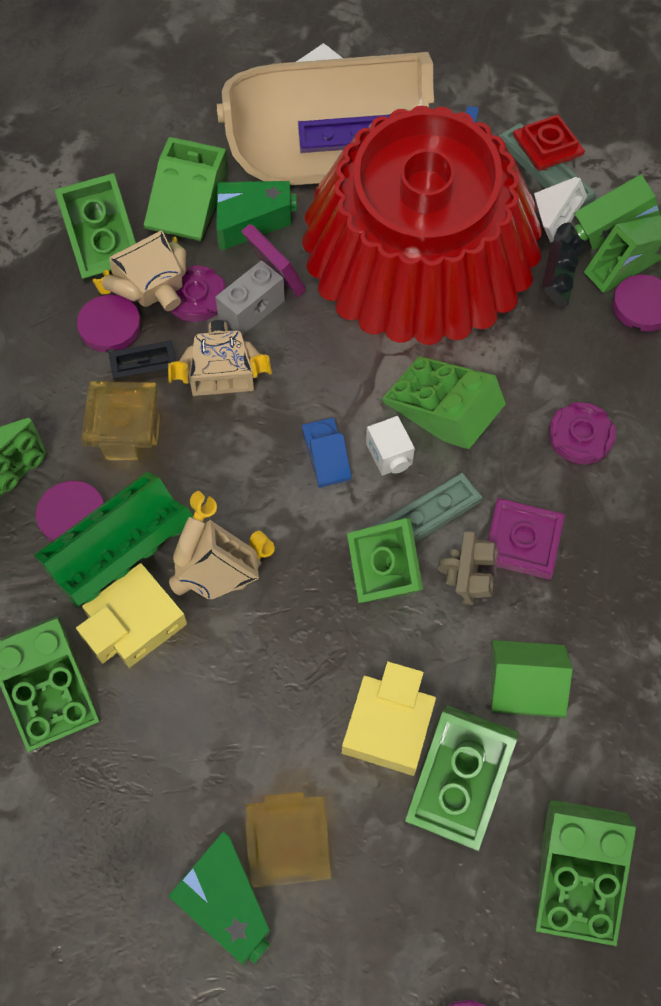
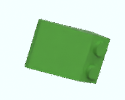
(95, 222)
(462, 777)

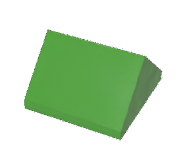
(385, 561)
(530, 678)

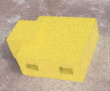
(130, 618)
(390, 720)

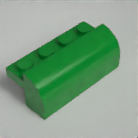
(113, 538)

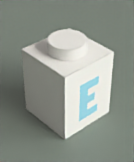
(390, 446)

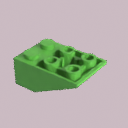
(186, 188)
(447, 400)
(19, 452)
(44, 683)
(583, 872)

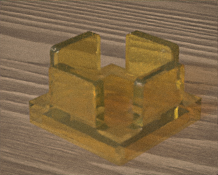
(121, 418)
(287, 840)

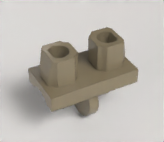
(470, 582)

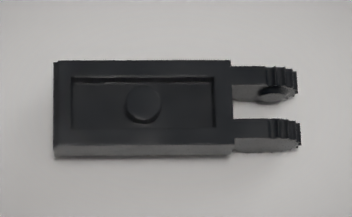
(562, 264)

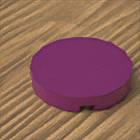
(198, 294)
(639, 302)
(108, 323)
(582, 433)
(65, 506)

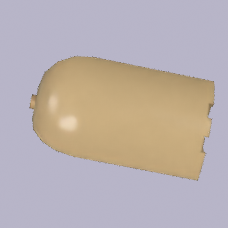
(268, 101)

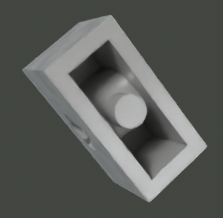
(250, 298)

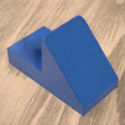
(326, 452)

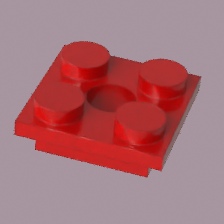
(548, 142)

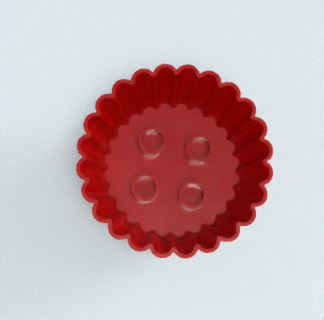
(423, 227)

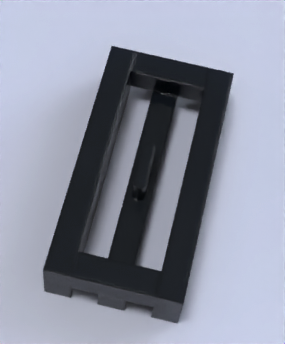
(143, 367)

